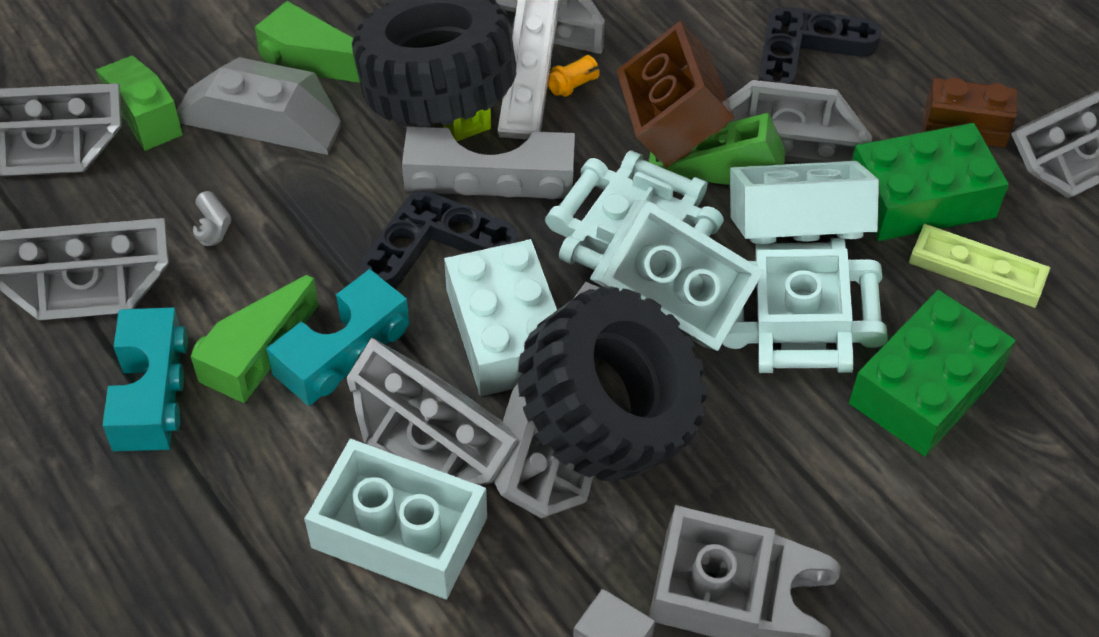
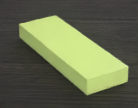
(979, 265)

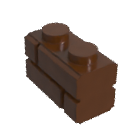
(959, 103)

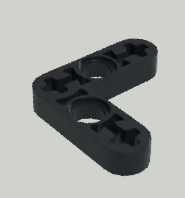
(803, 35)
(425, 227)

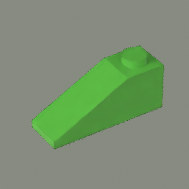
(306, 43)
(144, 102)
(738, 144)
(235, 352)

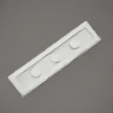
(533, 47)

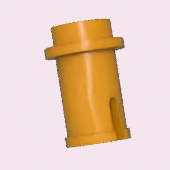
(564, 79)

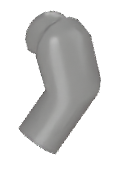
(215, 221)

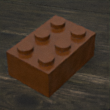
(674, 95)

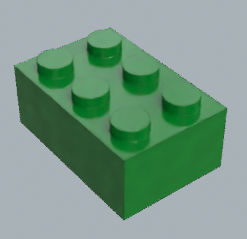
(933, 180)
(931, 372)

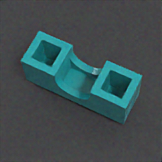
(316, 362)
(146, 411)

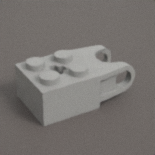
(750, 583)

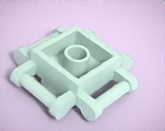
(633, 181)
(808, 304)

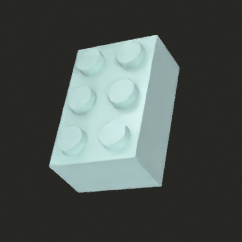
(803, 201)
(680, 270)
(496, 304)
(397, 518)

